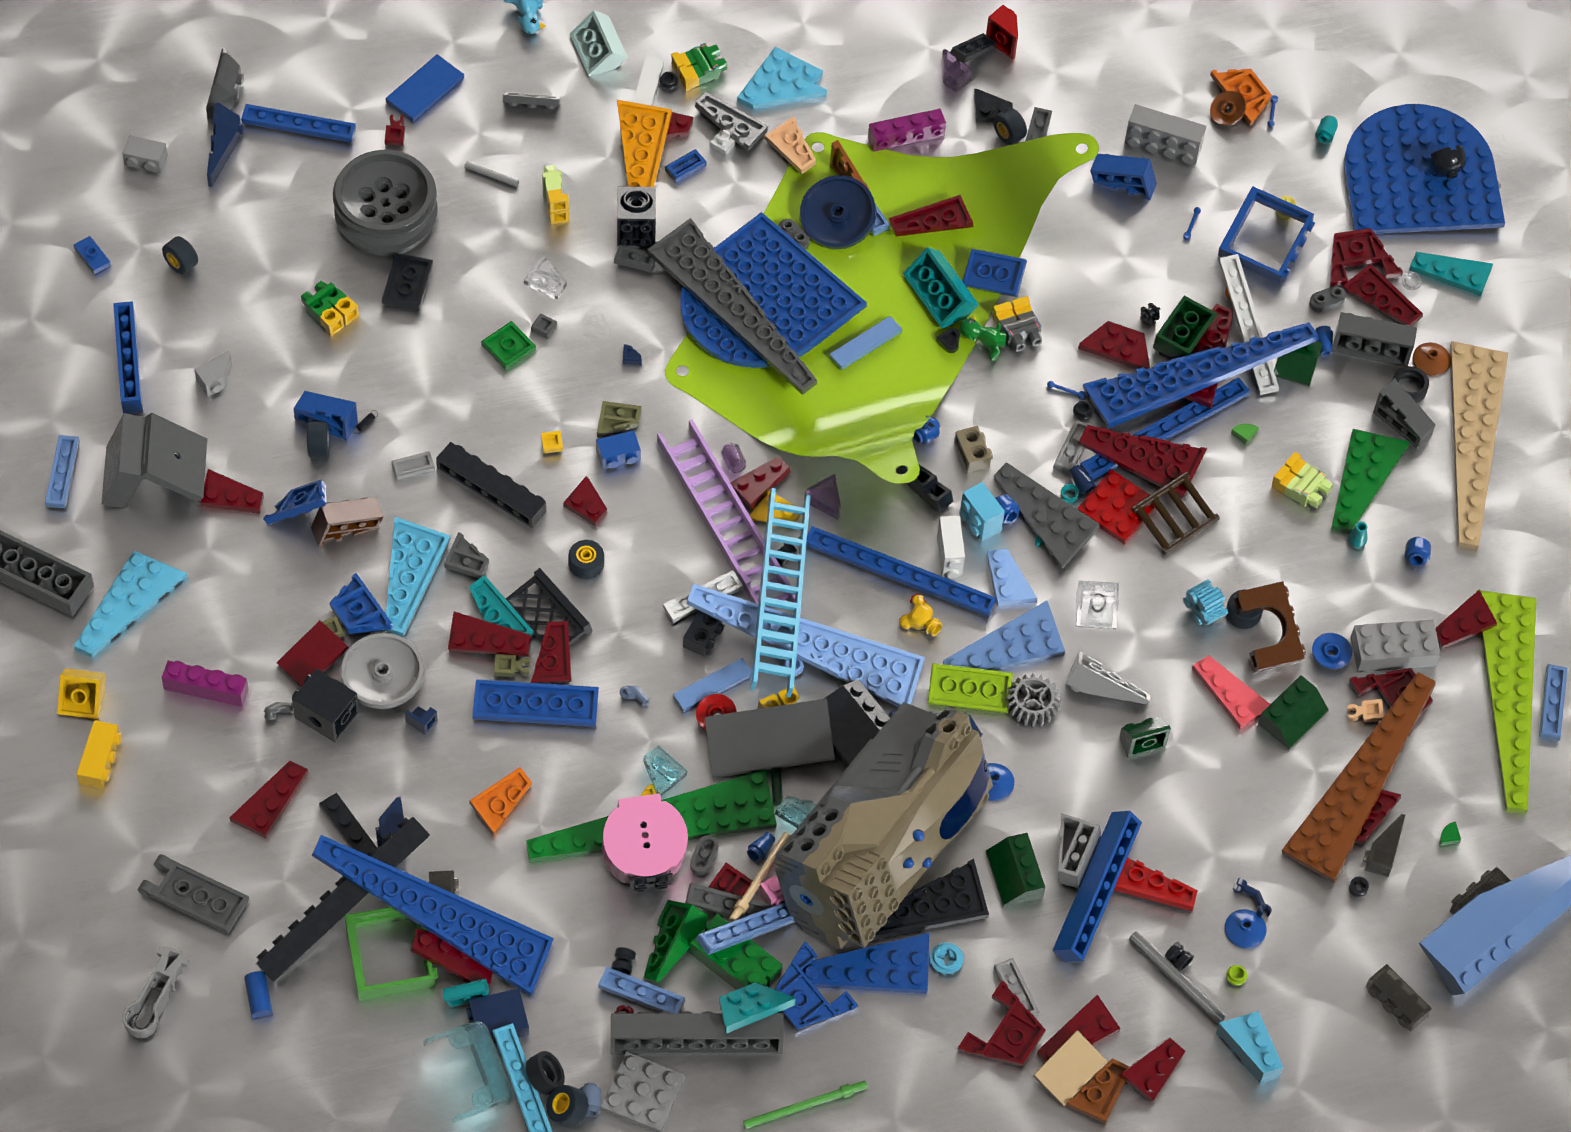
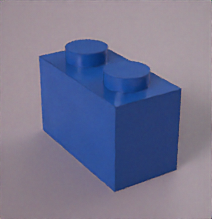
(618, 450)

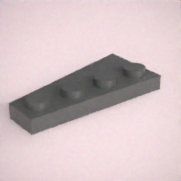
(743, 127)

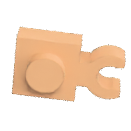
(1370, 711)

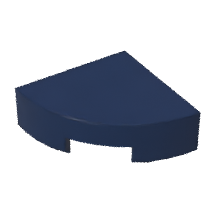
(631, 356)

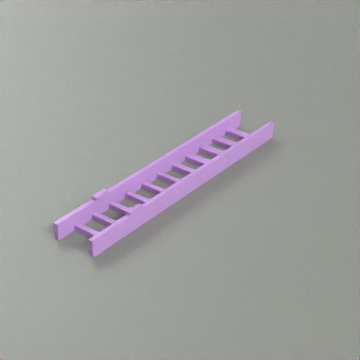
(725, 486)

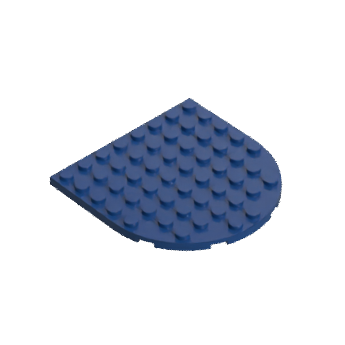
(1394, 185)
(787, 284)

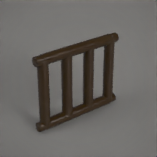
(1181, 537)

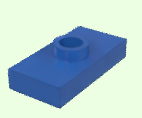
(92, 255)

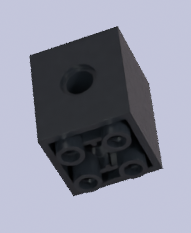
(636, 216)
(325, 705)

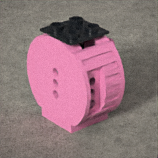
(644, 842)

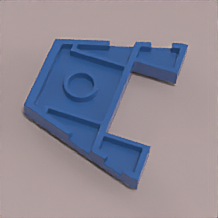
(809, 1003)

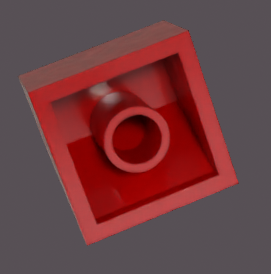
(1003, 29)

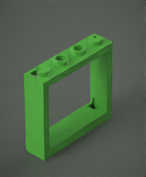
(366, 992)

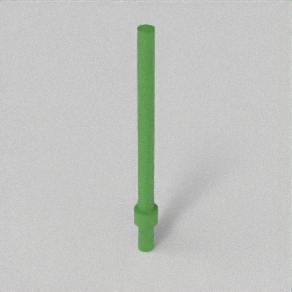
(844, 1091)

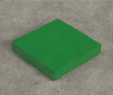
(508, 345)

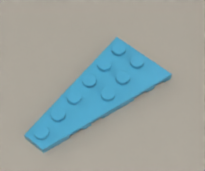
(412, 565)
(129, 597)

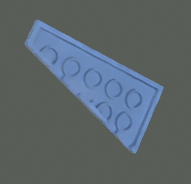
(1018, 642)

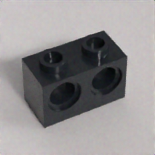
(699, 630)

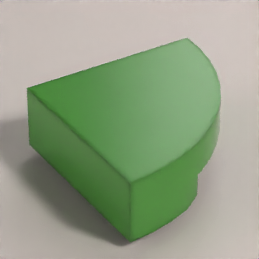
(1245, 431)

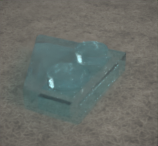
(663, 770)

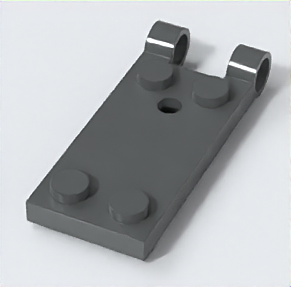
(204, 896)

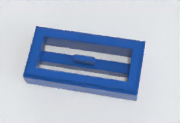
(688, 167)

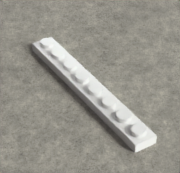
(1247, 318)

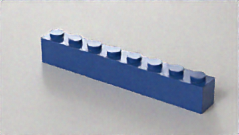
(1097, 886)

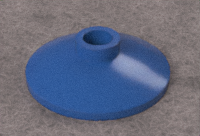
(1333, 644)
(1004, 785)
(1243, 936)

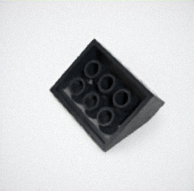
(854, 719)

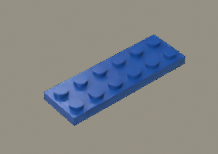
(535, 703)

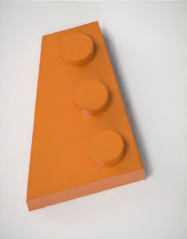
(500, 799)

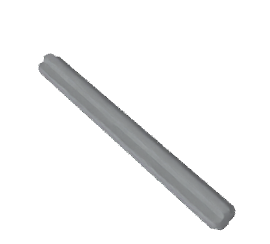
(1177, 977)

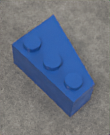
(337, 412)

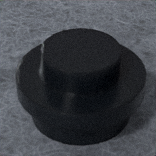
(668, 80)
(1082, 410)

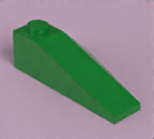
(678, 927)

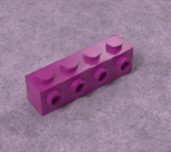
(906, 130)
(205, 683)

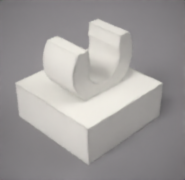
(722, 142)

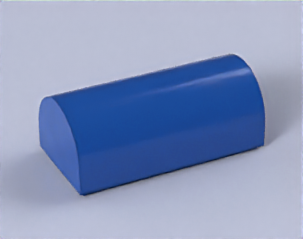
(258, 994)

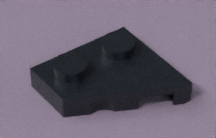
(988, 106)

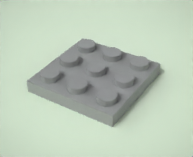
(643, 1092)

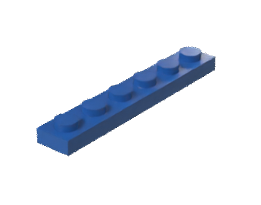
(298, 123)

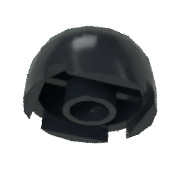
(1447, 162)

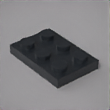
(407, 281)

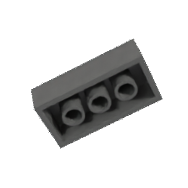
(1374, 339)

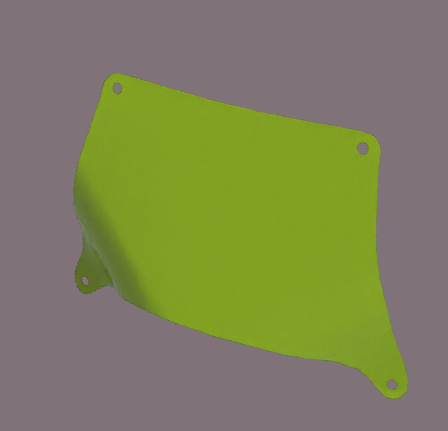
(884, 397)

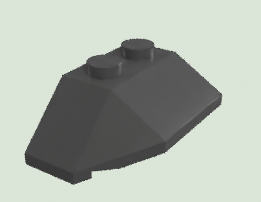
(225, 83)

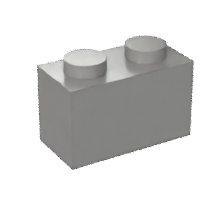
(144, 153)

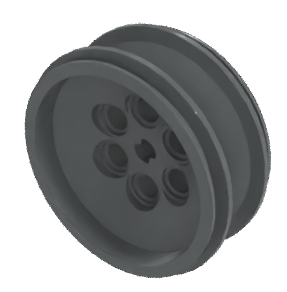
(370, 203)

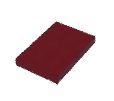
(314, 651)

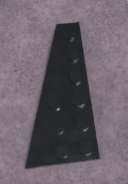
(939, 903)

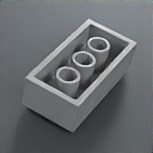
(1165, 134)
(1395, 645)

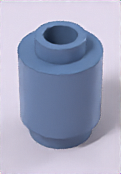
(593, 1094)

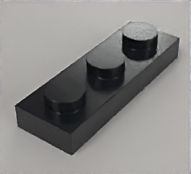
(973, 48)

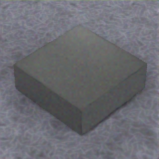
(543, 326)

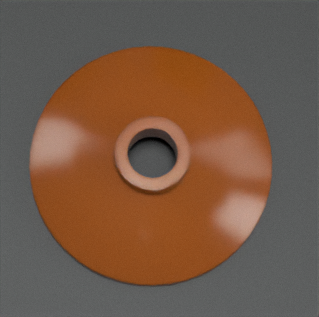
(1223, 103)
(1431, 365)

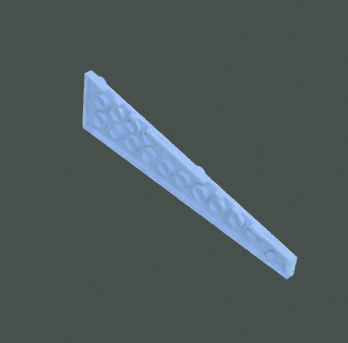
(879, 667)

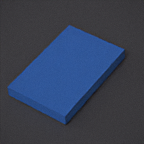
(994, 272)

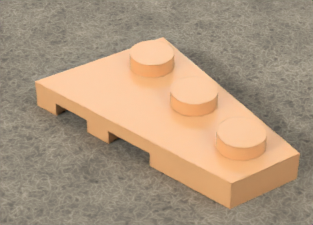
(789, 142)

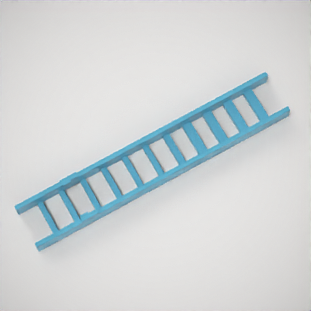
(764, 584)

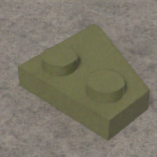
(617, 418)

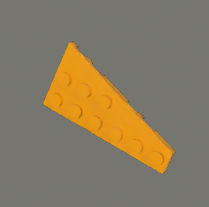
(643, 140)

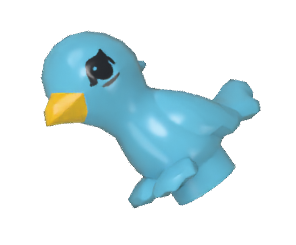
(528, 8)

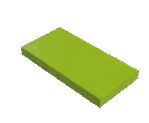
(969, 688)

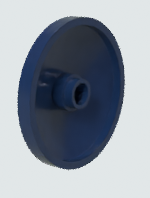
(838, 212)

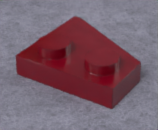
(586, 502)

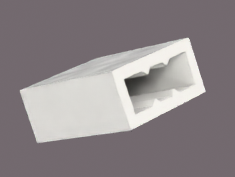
(950, 547)

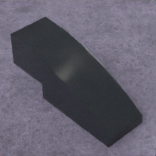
(929, 489)

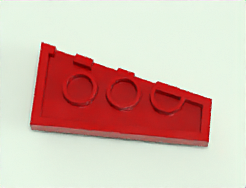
(1154, 886)

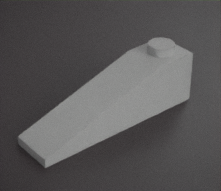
(1090, 678)

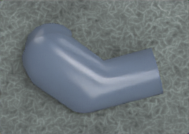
(634, 692)

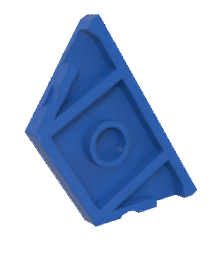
(299, 501)
(359, 609)

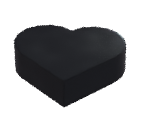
(949, 340)

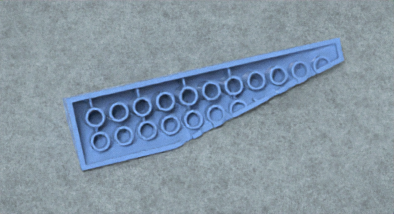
(1497, 925)

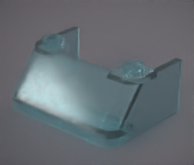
(496, 1088)

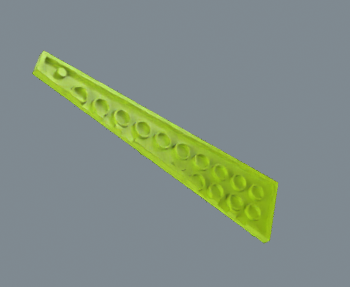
(1510, 685)

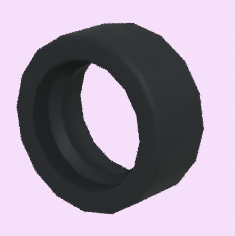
(1416, 374)
(536, 1075)

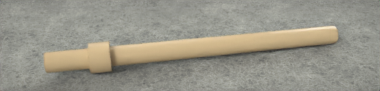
(742, 904)

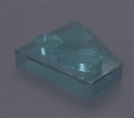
(794, 810)

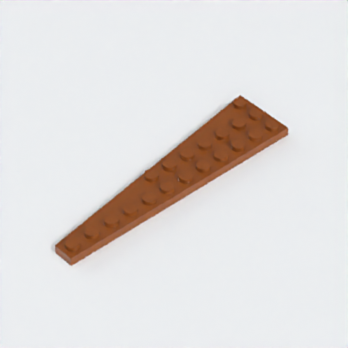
(1338, 817)

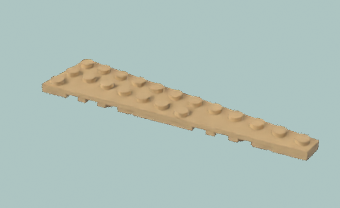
(1476, 396)

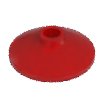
(711, 705)

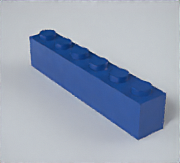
(128, 357)

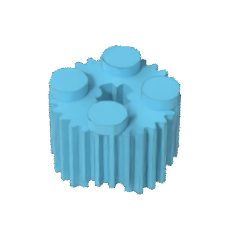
(1205, 603)

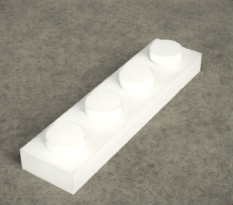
(678, 608)

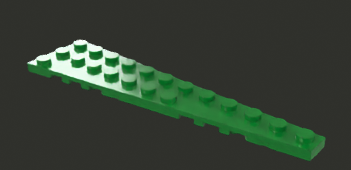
(715, 810)

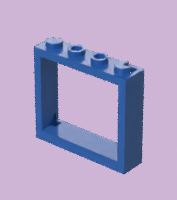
(1276, 204)

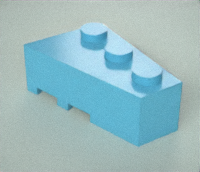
(1253, 1045)

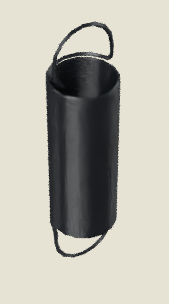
(365, 422)

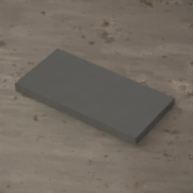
(769, 738)

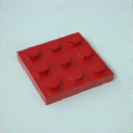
(1112, 504)

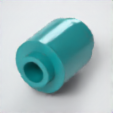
(1326, 129)

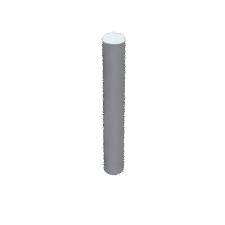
(492, 174)

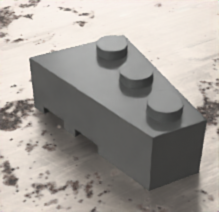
(1403, 414)

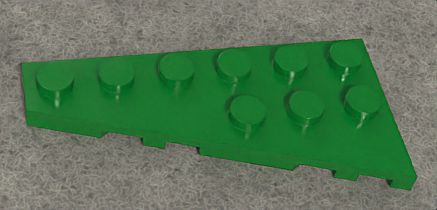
(1365, 470)

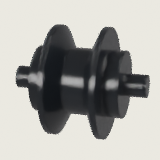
(1149, 313)

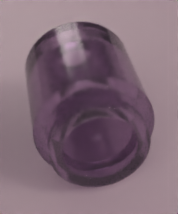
(733, 457)

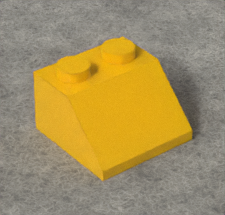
(81, 693)

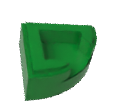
(1450, 835)

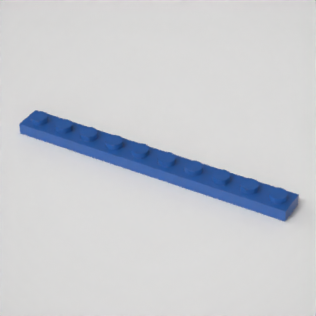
(1175, 423)
(900, 571)

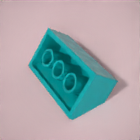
(940, 288)

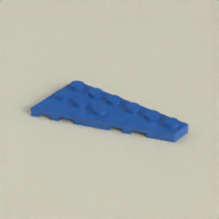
(882, 967)

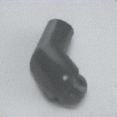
(277, 707)

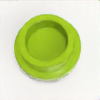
(1236, 975)

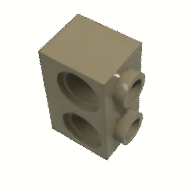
(968, 450)

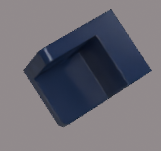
(421, 719)

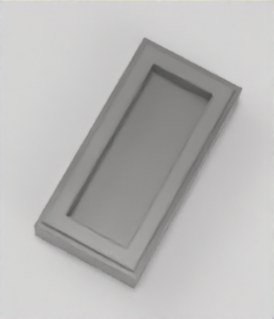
(413, 465)

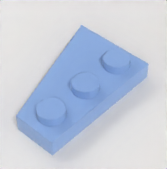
(1007, 579)

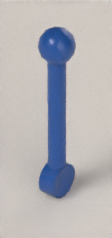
(1274, 99)
(1187, 235)
(1081, 395)

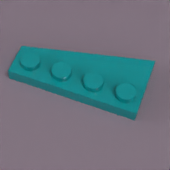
(1457, 272)
(495, 607)

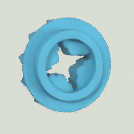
(955, 954)

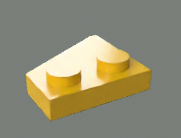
(760, 511)

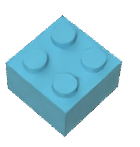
(981, 512)

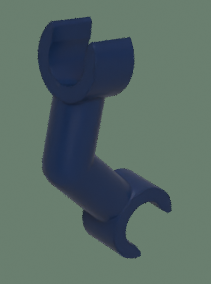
(1242, 887)

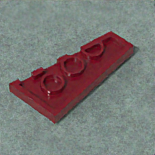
(936, 217)
(1091, 1021)

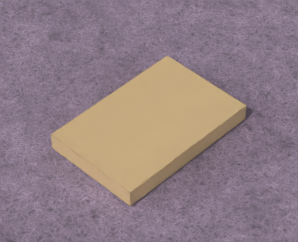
(1070, 1068)

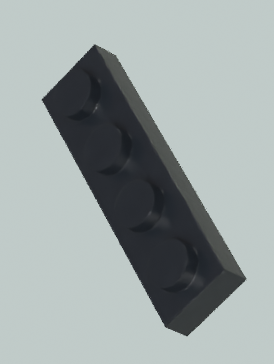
(346, 824)

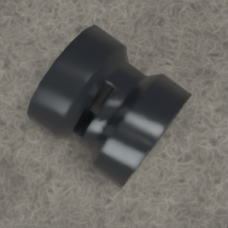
(1179, 956)
(624, 960)

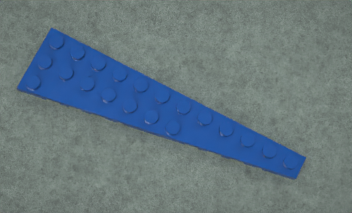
(1166, 382)
(483, 935)

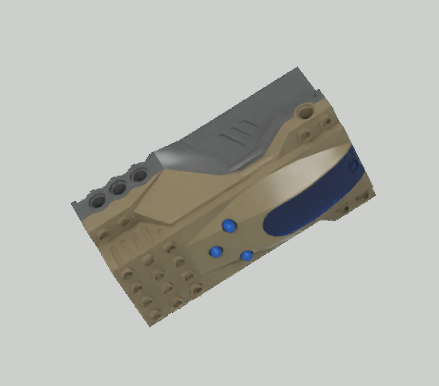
(883, 824)

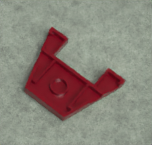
(1357, 249)
(1389, 685)
(1014, 1036)

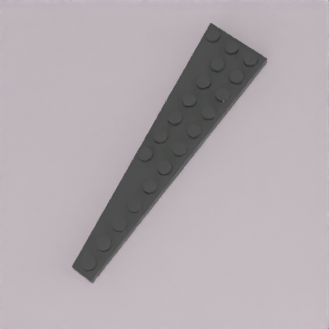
(704, 274)

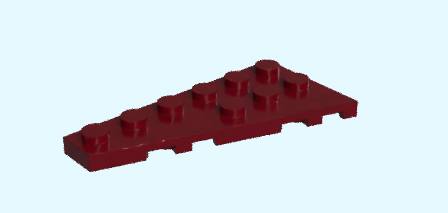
(1214, 337)
(1145, 456)

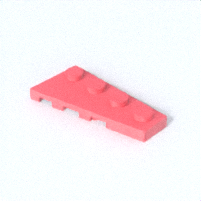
(1232, 694)

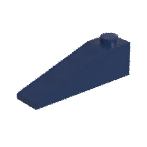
(223, 141)

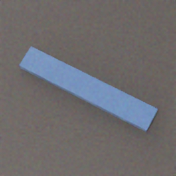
(745, 928)

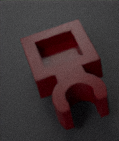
(395, 132)

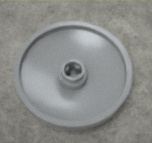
(383, 670)

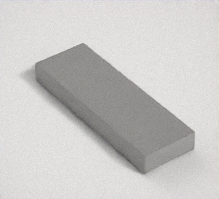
(1070, 450)
(1011, 975)

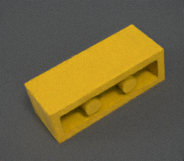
(99, 754)

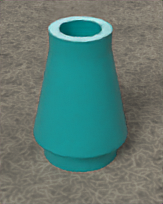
(1358, 536)

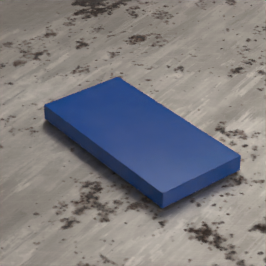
(424, 88)

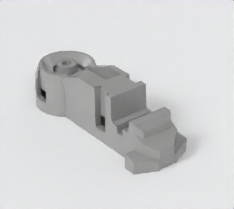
(156, 996)

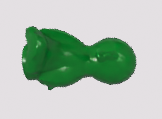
(989, 337)

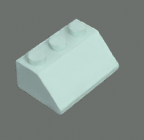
(598, 44)

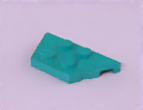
(751, 1004)

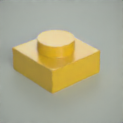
(551, 442)

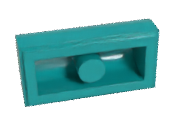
(462, 993)

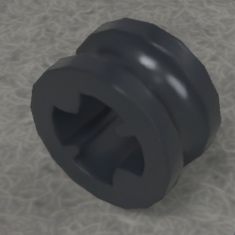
(1363, 884)

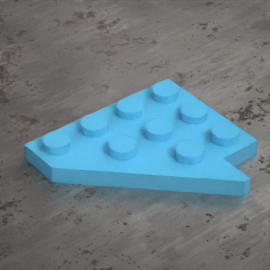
(782, 81)

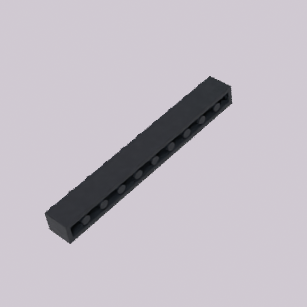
(337, 903)

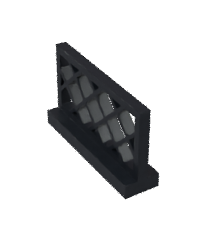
(557, 598)

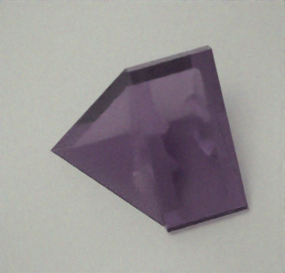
(825, 497)

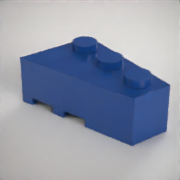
(1124, 172)

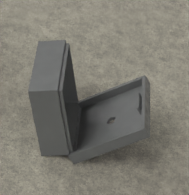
(146, 450)

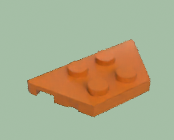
(1249, 86)

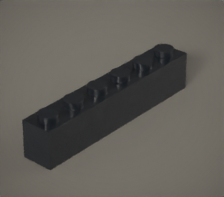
(491, 484)

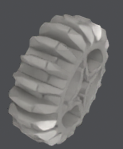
(1032, 707)

